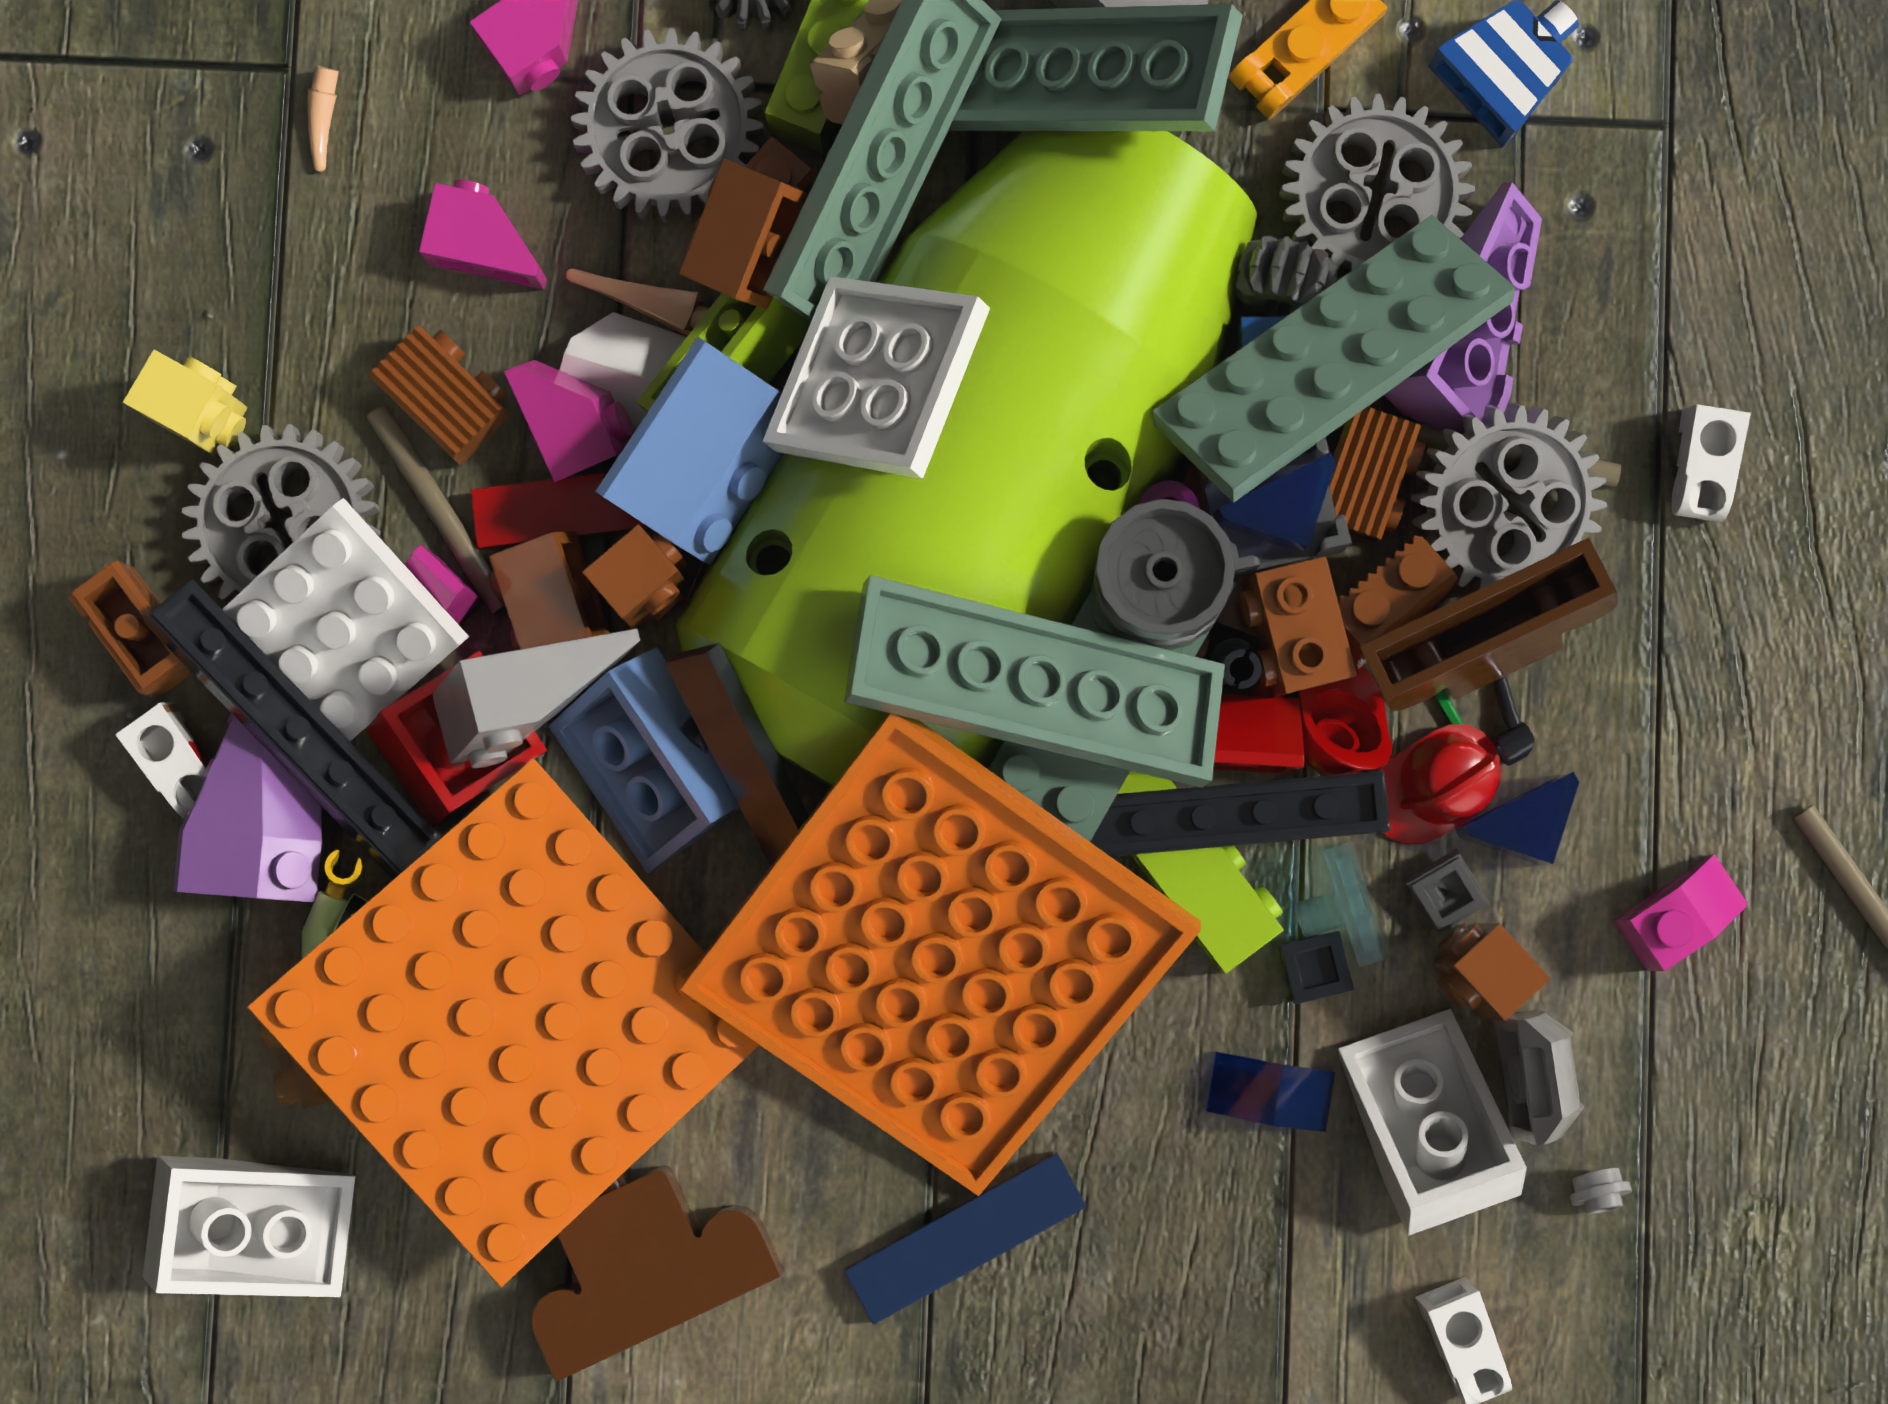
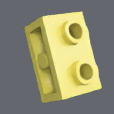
(188, 402)

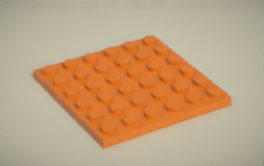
(939, 952)
(507, 1022)

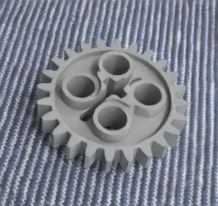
(658, 74)
(1327, 177)
(1546, 463)
(233, 545)

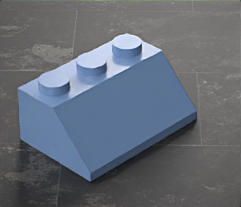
(698, 453)
(640, 764)

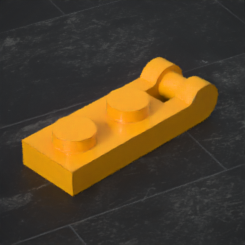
(1304, 49)

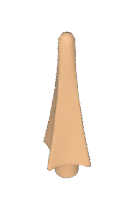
(671, 307)

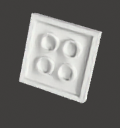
(876, 375)
(345, 620)

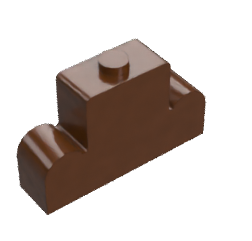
(1492, 629)
(646, 1270)

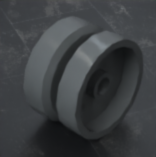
(1176, 542)

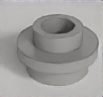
(1600, 1190)

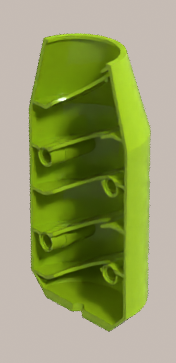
(1104, 301)

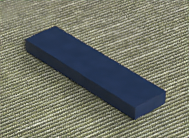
(965, 1238)

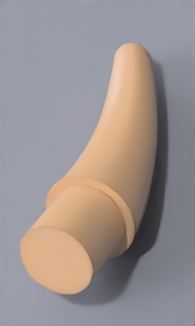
(320, 107)

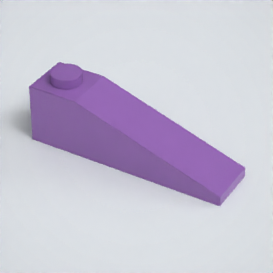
(1474, 368)
(250, 828)

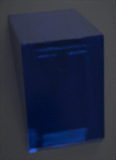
(1283, 509)
(1527, 824)
(1270, 1092)

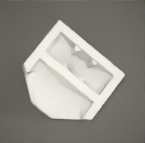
(620, 358)

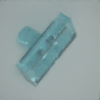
(1345, 906)

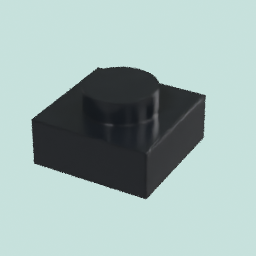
(1316, 967)

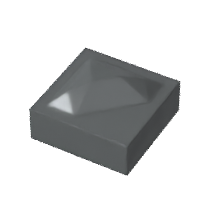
(1447, 891)

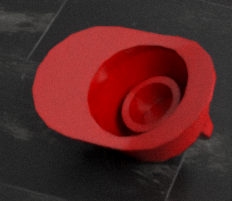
(1345, 726)
(1440, 783)

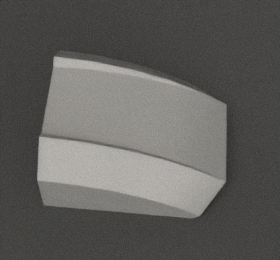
(1538, 1076)

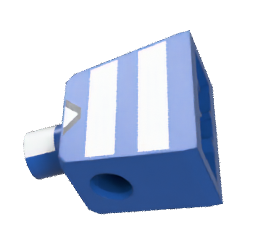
(1506, 64)

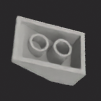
(504, 697)

